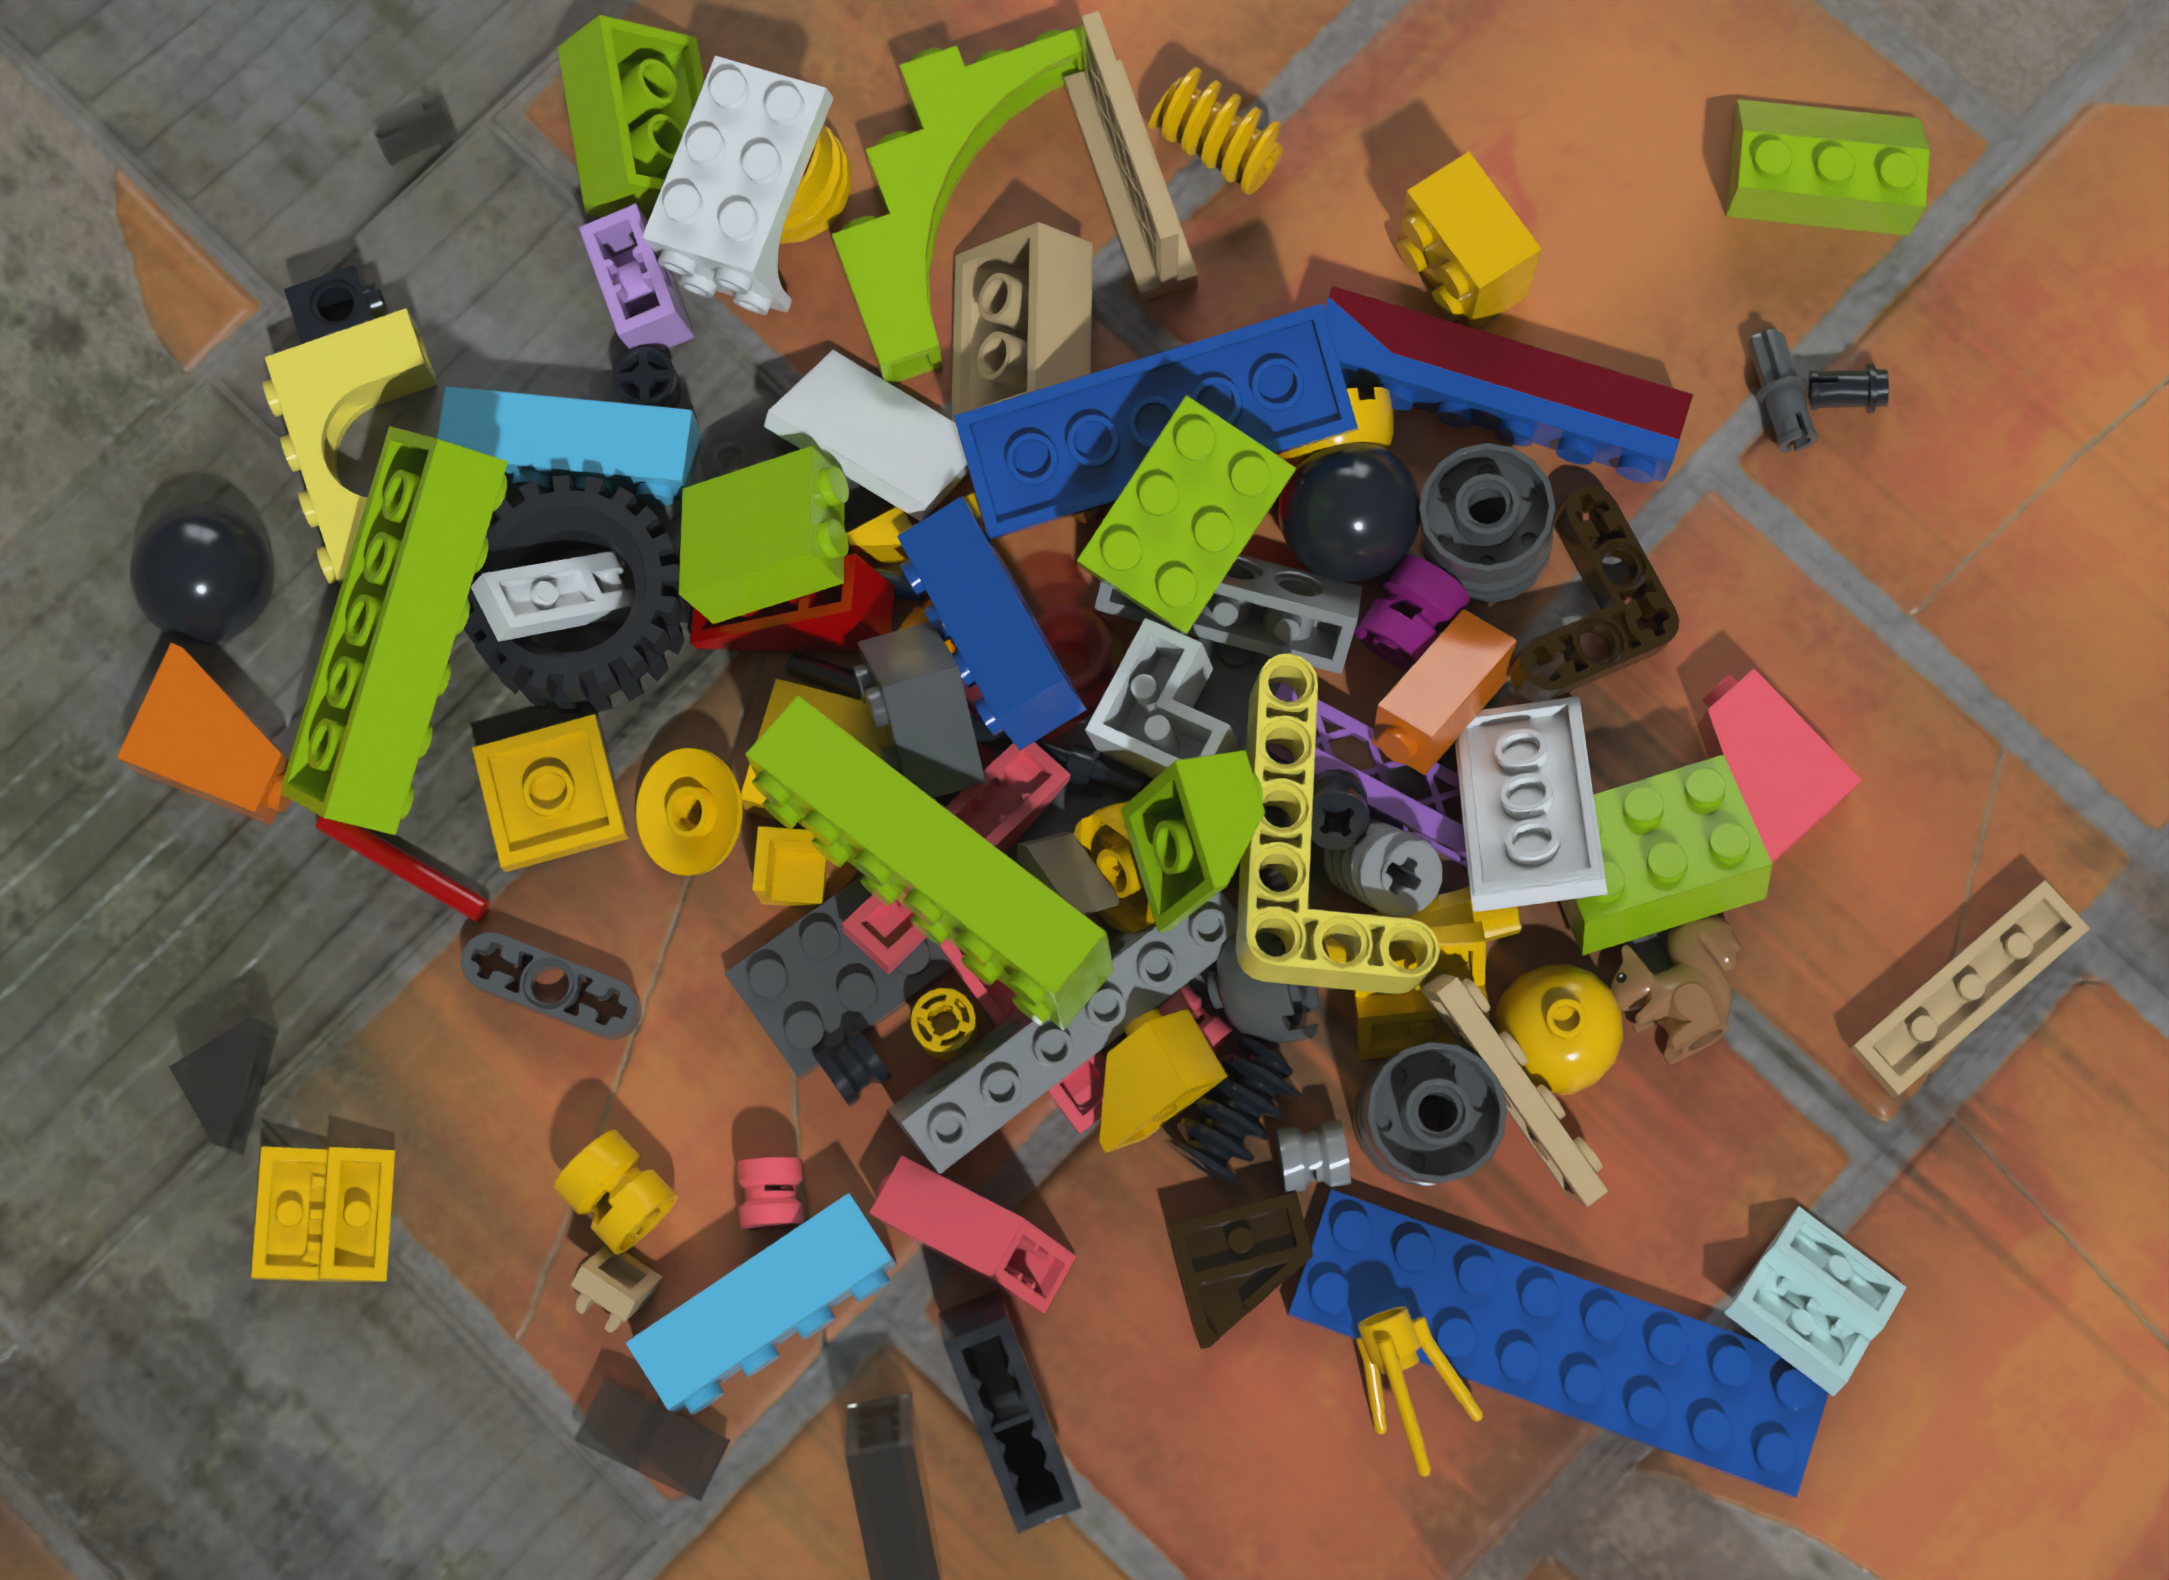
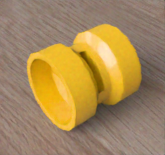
(945, 1035)

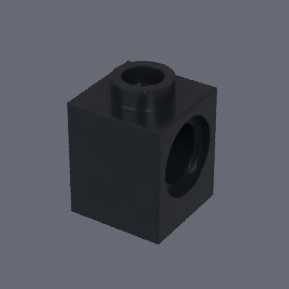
(319, 297)

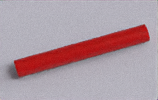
(407, 867)

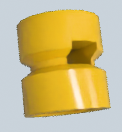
(615, 1191)

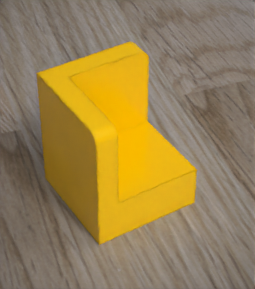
(789, 868)

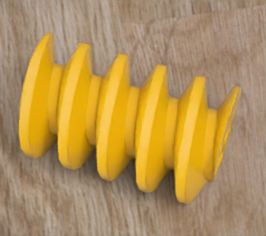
(1218, 131)

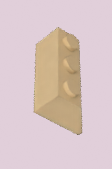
(1020, 316)

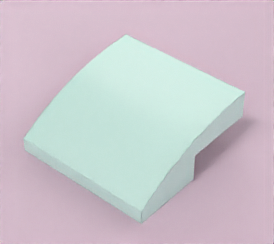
(1815, 1301)

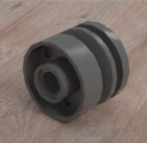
(1488, 520)
(1468, 1109)

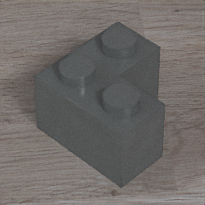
(922, 703)

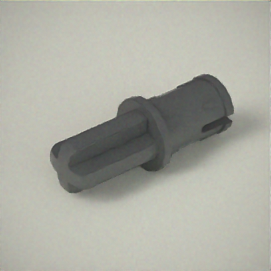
(1782, 391)

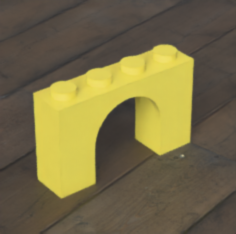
(320, 394)

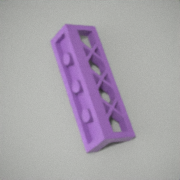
(1383, 801)

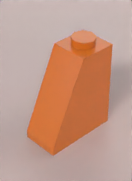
(204, 742)

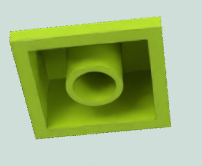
(1192, 831)

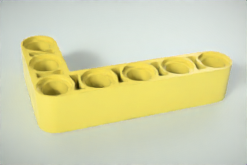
(1289, 853)

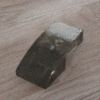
(652, 1439)

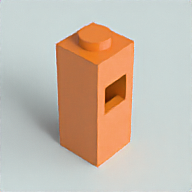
(1443, 692)

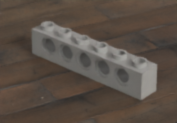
(1026, 1059)

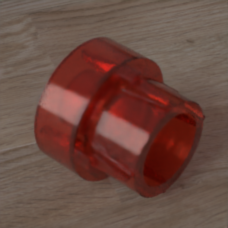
(1090, 634)

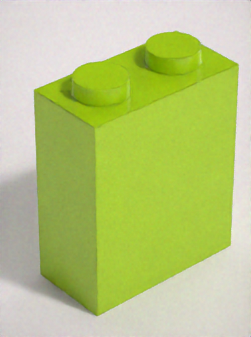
(763, 535)

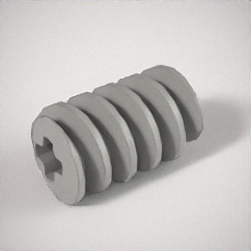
(1387, 870)

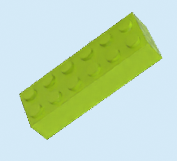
(394, 630)
(930, 864)

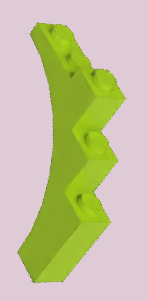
(915, 175)

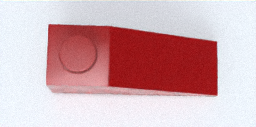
(812, 623)

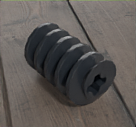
(1236, 1111)

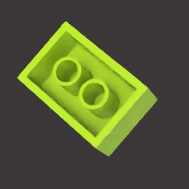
(1185, 515)
(1671, 856)

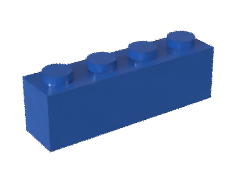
(990, 625)

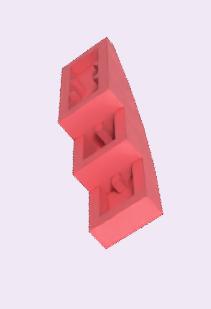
(1000, 811)

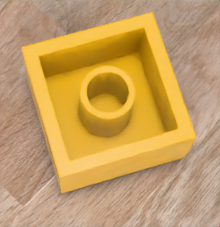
(1467, 243)

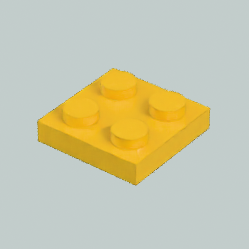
(549, 793)

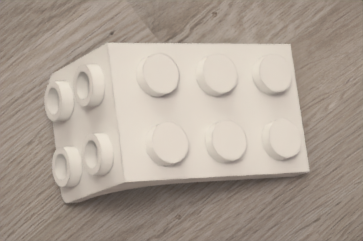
(736, 182)

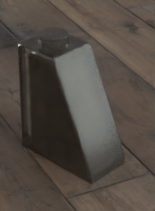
(891, 1490)

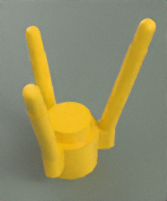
(1390, 1345)

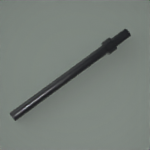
(1081, 762)

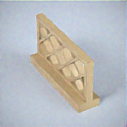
(1127, 169)

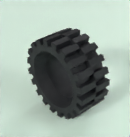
(573, 521)

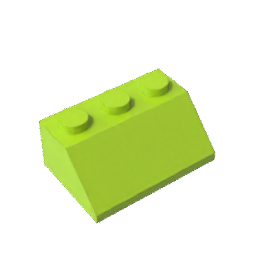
(627, 108)
(1827, 168)

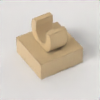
(616, 1284)

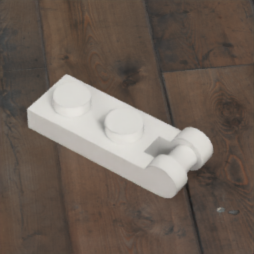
(554, 596)

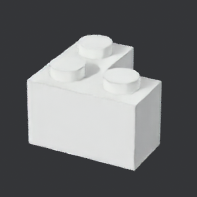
(1148, 706)

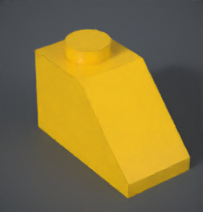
(1154, 1076)

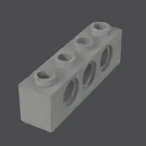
(1269, 612)

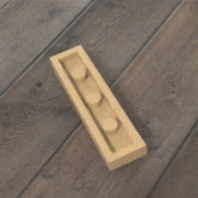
(1969, 989)
(1531, 1108)

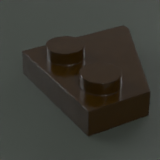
(1238, 1259)

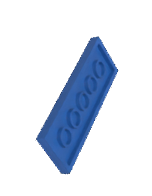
(1087, 436)

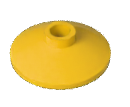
(671, 806)

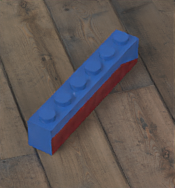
(1507, 387)

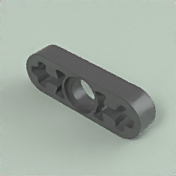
(515, 952)

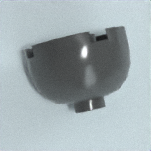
(1261, 1008)

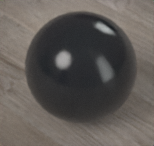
(1350, 511)
(202, 573)

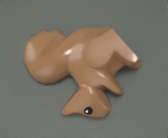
(1691, 996)

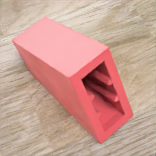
(1776, 759)
(972, 1233)

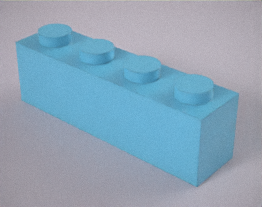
(542, 437)
(761, 1305)

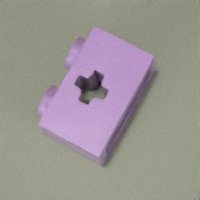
(634, 285)

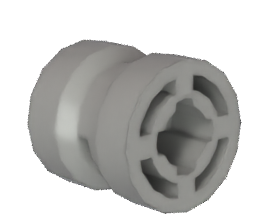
(1313, 1156)

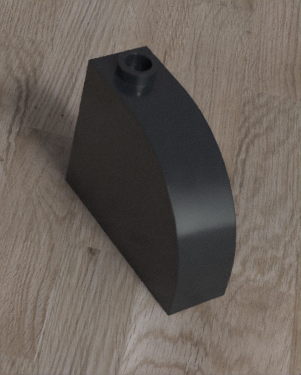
(1008, 1411)

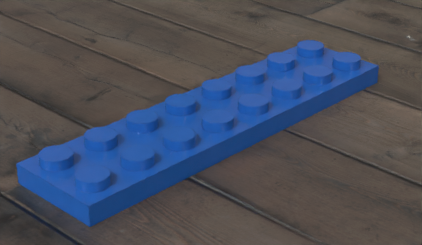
(1567, 1343)

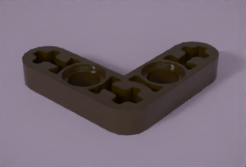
(1615, 620)

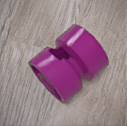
(1416, 607)

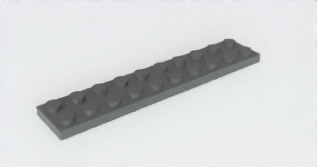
(819, 983)

